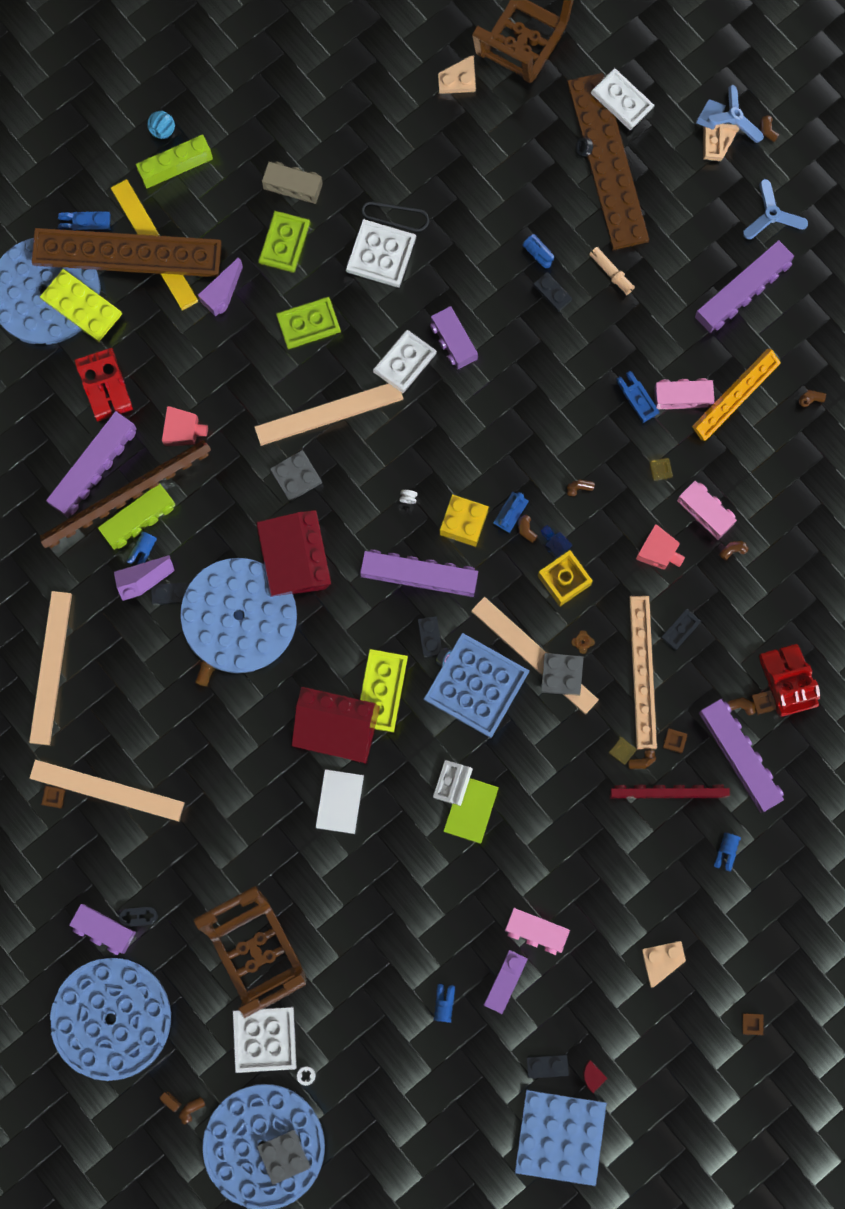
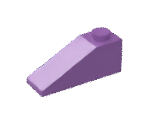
(219, 292)
(140, 578)
(505, 981)

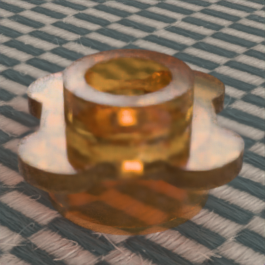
(583, 637)

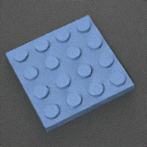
(476, 685)
(560, 1137)

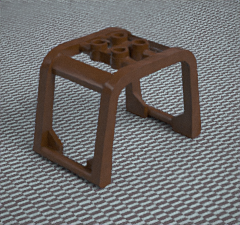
(519, 49)
(204, 924)

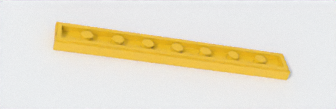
(143, 226)

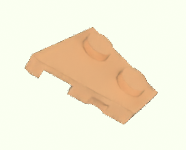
(458, 77)
(717, 141)
(662, 961)

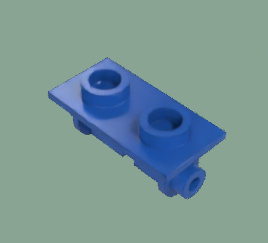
(511, 511)

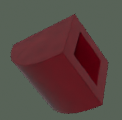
(593, 1076)

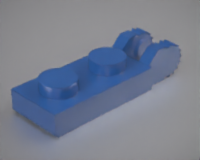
(85, 221)
(638, 398)

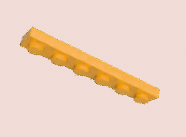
(736, 394)

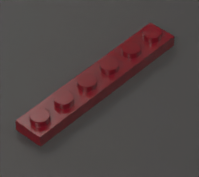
(677, 791)

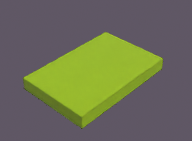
(284, 241)
(308, 322)
(472, 816)

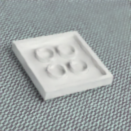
(381, 253)
(265, 1040)

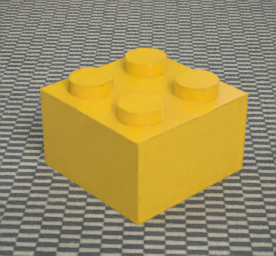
(464, 520)
(564, 578)

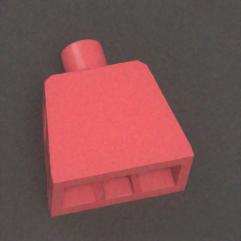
(181, 428)
(660, 549)

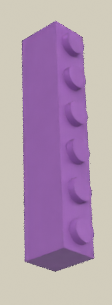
(744, 286)
(92, 464)
(419, 573)
(741, 755)

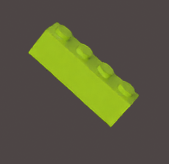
(174, 161)
(137, 516)

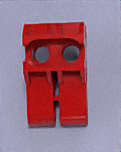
(95, 388)
(790, 680)

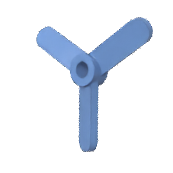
(736, 117)
(766, 218)

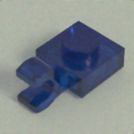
(557, 543)

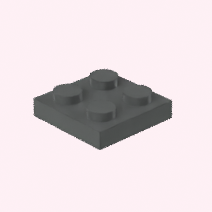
(296, 475)
(562, 674)
(284, 1157)

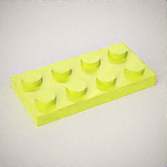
(81, 305)
(384, 685)

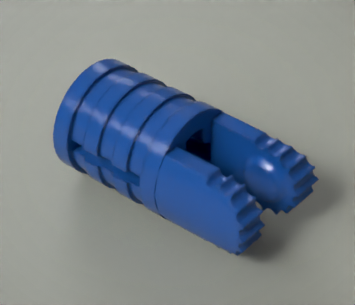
(539, 251)
(144, 546)
(728, 846)
(444, 1008)

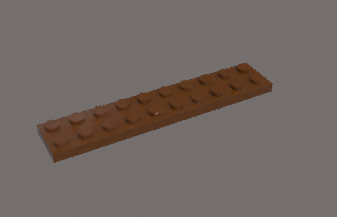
(608, 165)
(126, 252)
(119, 497)

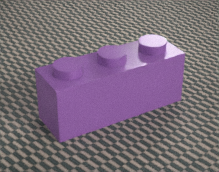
(453, 338)
(102, 929)

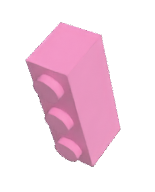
(684, 394)
(707, 509)
(536, 931)

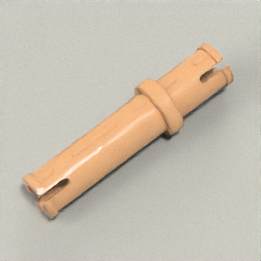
(616, 275)

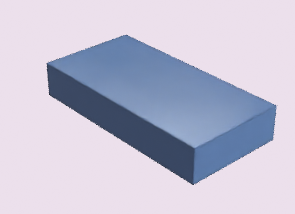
(710, 108)

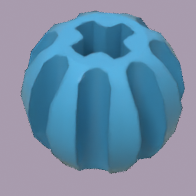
(161, 124)

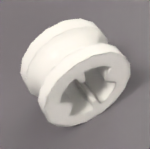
(408, 496)
(300, 1075)

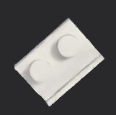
(452, 783)

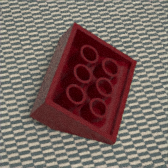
(293, 554)
(334, 724)

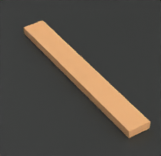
(327, 413)
(525, 647)
(50, 668)
(642, 672)
(107, 790)

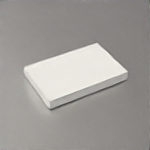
(622, 99)
(404, 361)
(339, 801)

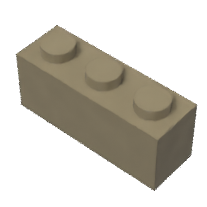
(292, 182)

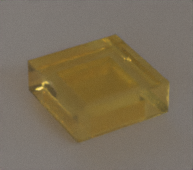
(661, 469)
(623, 751)

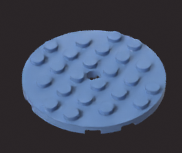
(20, 302)
(229, 642)
(140, 1024)
(238, 1128)

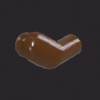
(766, 128)
(810, 396)
(579, 484)
(524, 528)
(737, 546)
(743, 703)
(644, 762)
(189, 1108)

